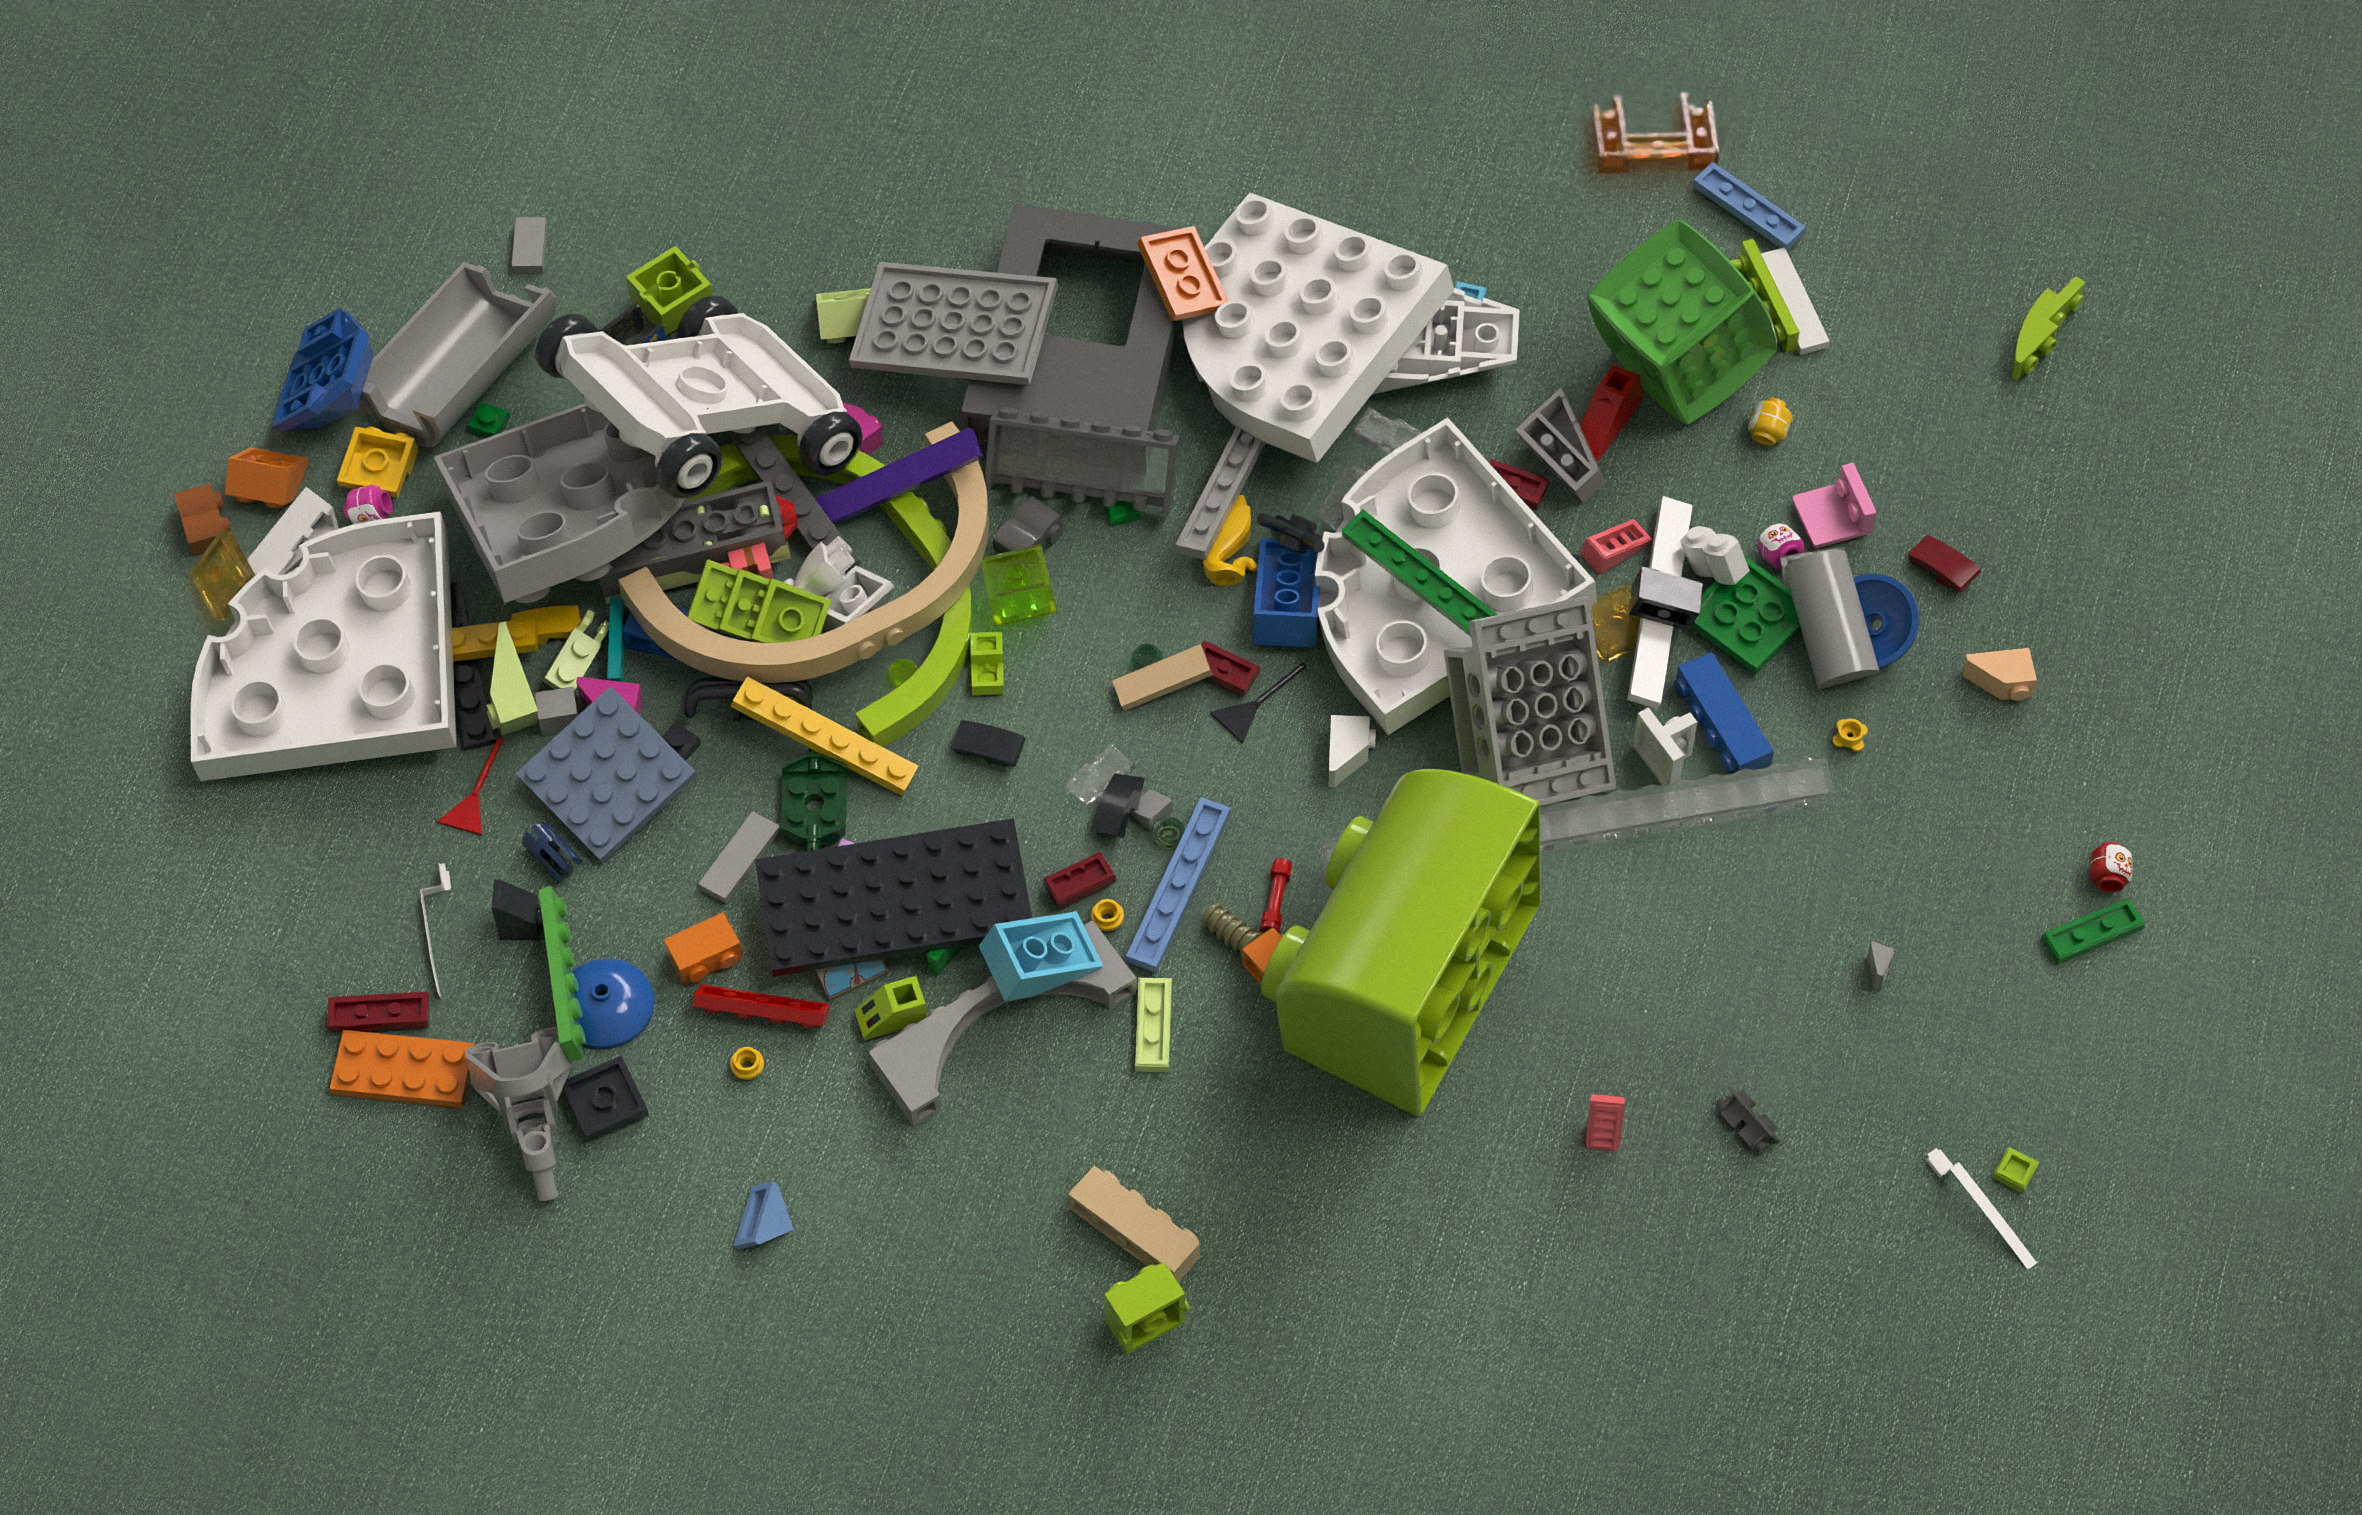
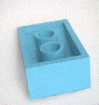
(1038, 954)

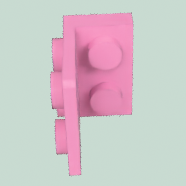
(1836, 510)

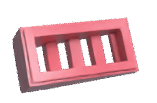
(1602, 558)
(1604, 1122)

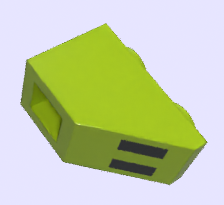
(891, 1008)

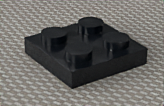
(604, 1098)

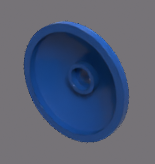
(1895, 606)
(622, 1011)

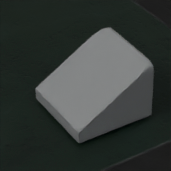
(1152, 808)
(1879, 963)

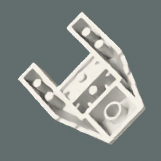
(1458, 341)

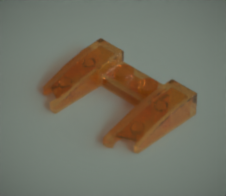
(1617, 149)

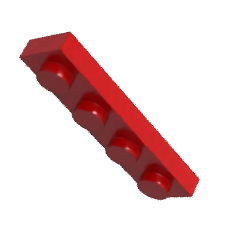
(750, 1004)

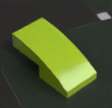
(987, 663)

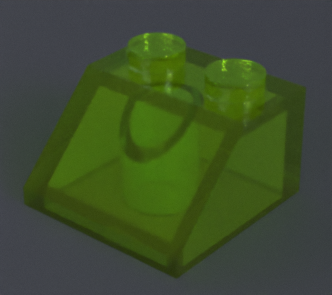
(1018, 585)

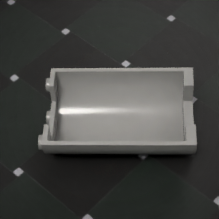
(451, 353)

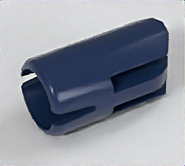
(547, 848)

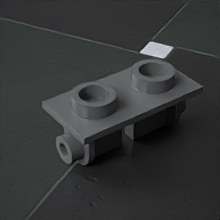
(1739, 1109)

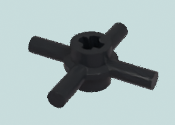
(1297, 532)

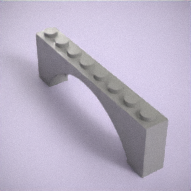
(915, 1058)

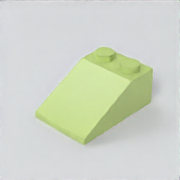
(510, 695)

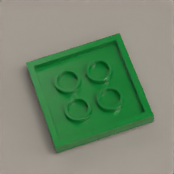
(1748, 618)

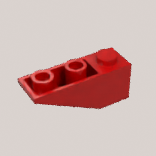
(1611, 408)

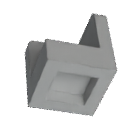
(555, 709)

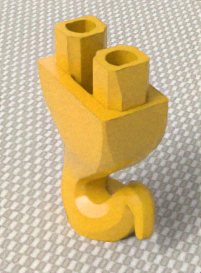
(1230, 540)

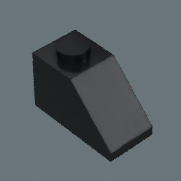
(516, 912)

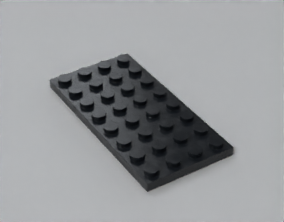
(891, 896)

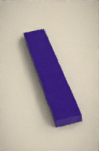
(901, 476)

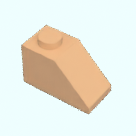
(2002, 673)

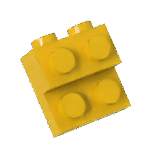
(378, 460)

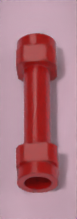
(1280, 875)

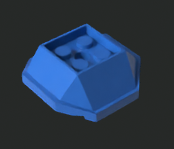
(325, 374)

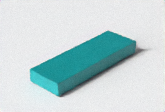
(616, 640)

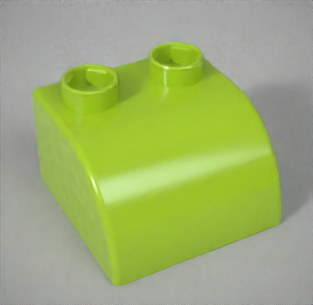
(1410, 935)

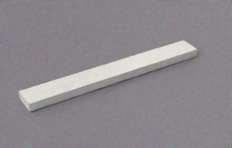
(1654, 637)

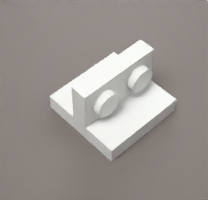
(1664, 746)

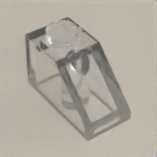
(1331, 510)

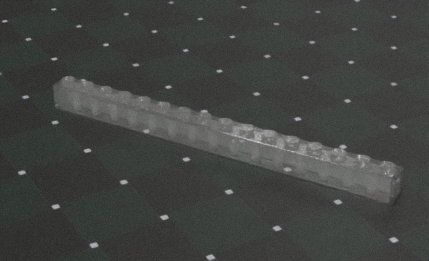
(1672, 807)

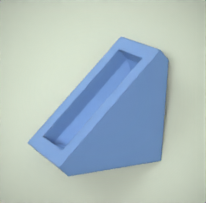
(763, 1216)

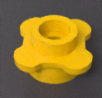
(1852, 727)

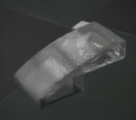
(1382, 432)
(1091, 780)

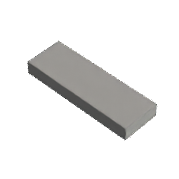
(739, 857)

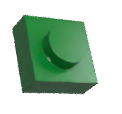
(488, 420)

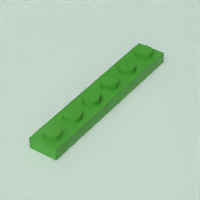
(562, 979)

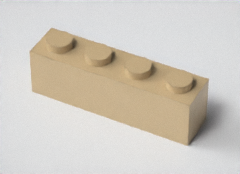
(1133, 1223)

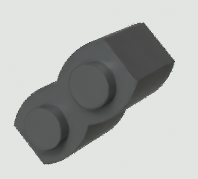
(1030, 526)

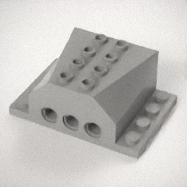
(1533, 702)

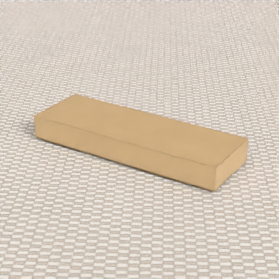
(1162, 677)

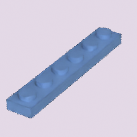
(1178, 885)

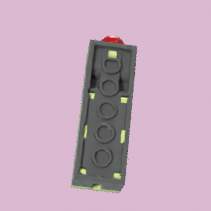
(705, 531)

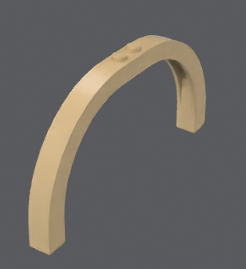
(840, 646)

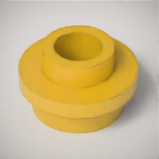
(1109, 907)
(745, 1055)

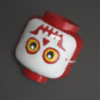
(2110, 867)

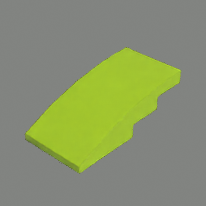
(755, 606)

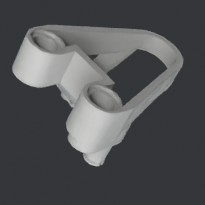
(520, 1075)

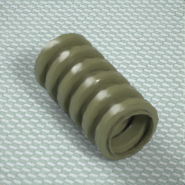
(1228, 927)

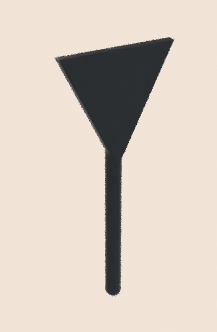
(1239, 717)

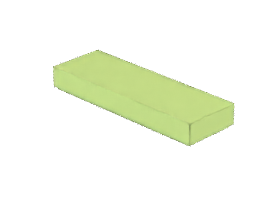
(1153, 1025)

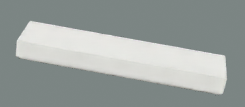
(1812, 334)

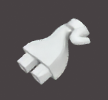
(824, 568)

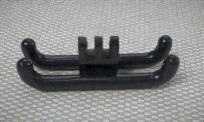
(723, 688)

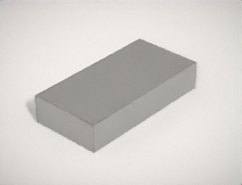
(529, 245)

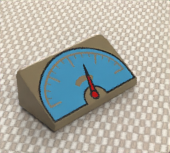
(843, 979)

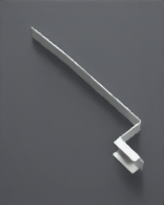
(445, 885)
(1942, 1166)

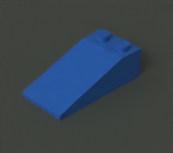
(1285, 596)

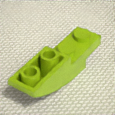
(2042, 323)

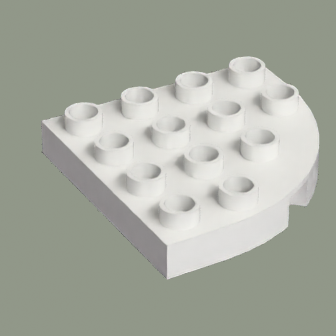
(1306, 322)
(1465, 523)
(333, 656)

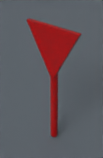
(467, 814)

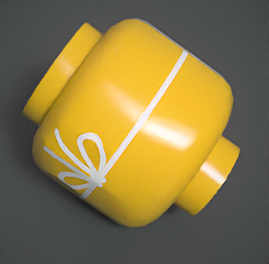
(1769, 421)

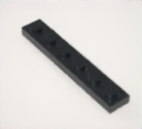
(468, 687)

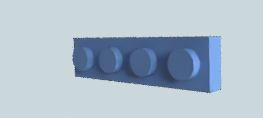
(1749, 206)

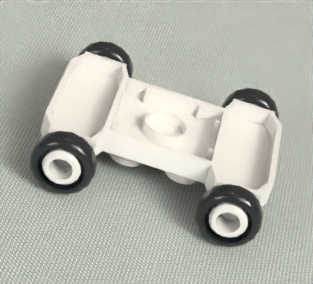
(710, 380)

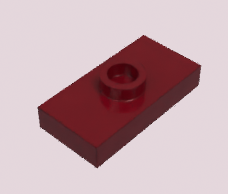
(1079, 880)

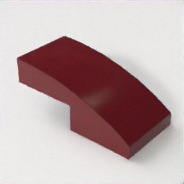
(1948, 564)

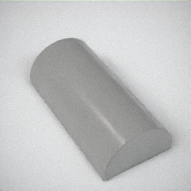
(1831, 618)

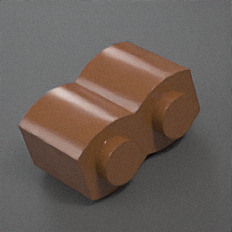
(201, 516)

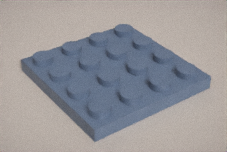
(606, 774)

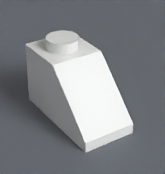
(1348, 746)

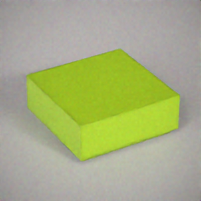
(2015, 1170)

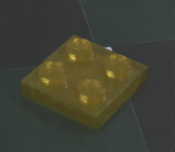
(221, 573)
(1613, 626)

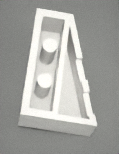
(303, 521)

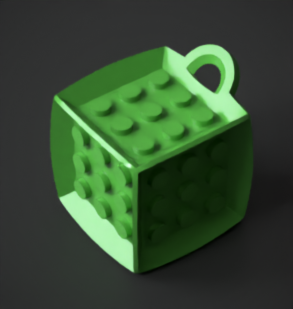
(1683, 321)

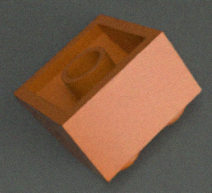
(265, 476)

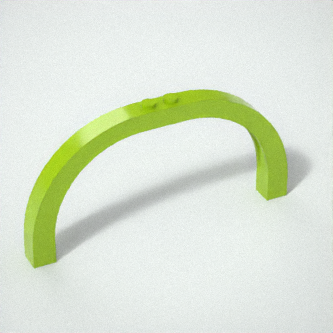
(931, 683)

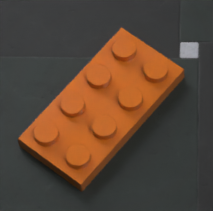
(401, 1069)

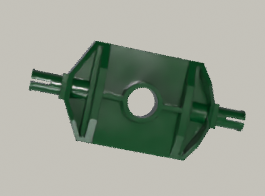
(811, 779)

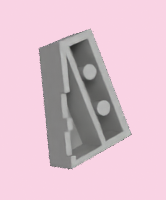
(1562, 446)

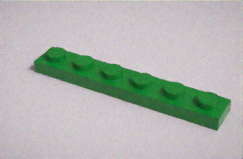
(1415, 571)

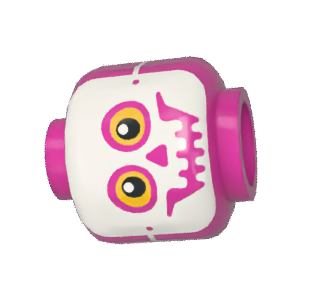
(367, 504)
(1777, 542)

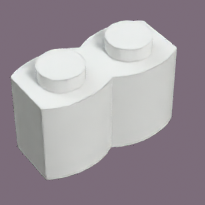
(1714, 555)

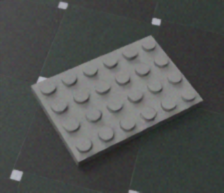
(954, 323)

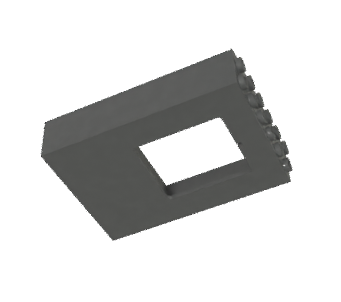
(1077, 375)

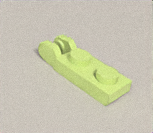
(575, 655)

